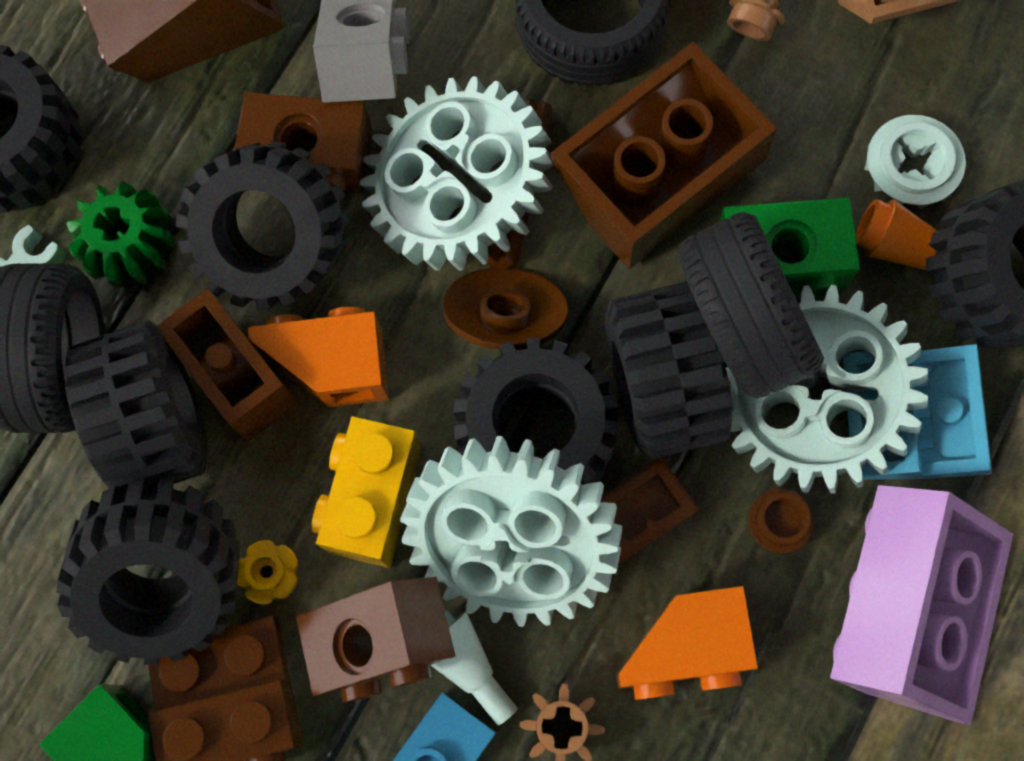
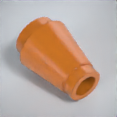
(894, 235)

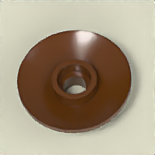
(504, 307)

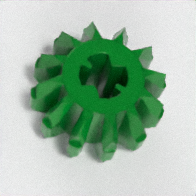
(110, 216)

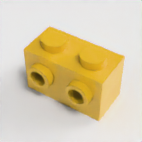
(368, 492)

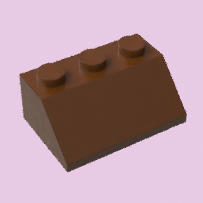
(663, 154)

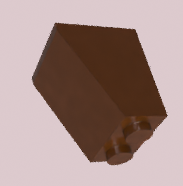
(169, 35)

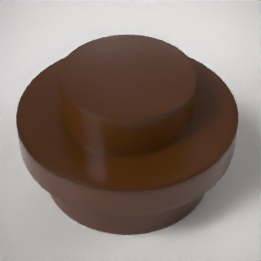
(781, 521)

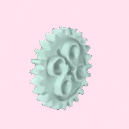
(493, 130)
(809, 444)
(512, 531)

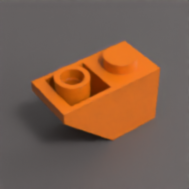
(330, 356)
(693, 638)

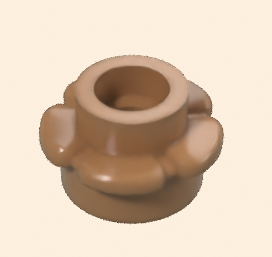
(755, 18)

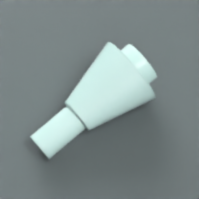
(473, 671)

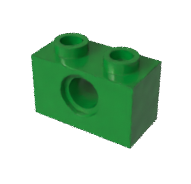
(819, 234)

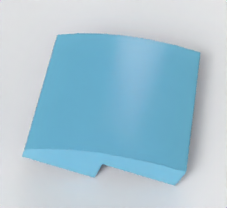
(953, 425)

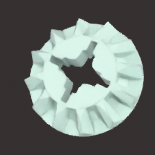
(916, 137)

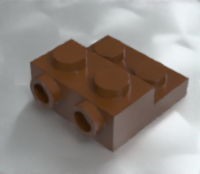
(226, 699)

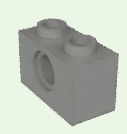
(360, 49)

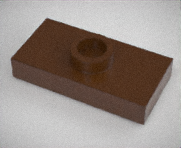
(648, 507)

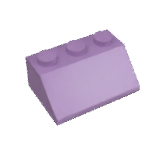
(923, 602)

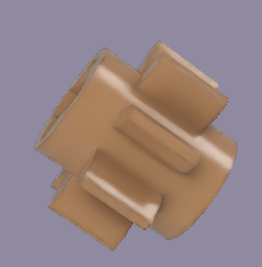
(576, 713)

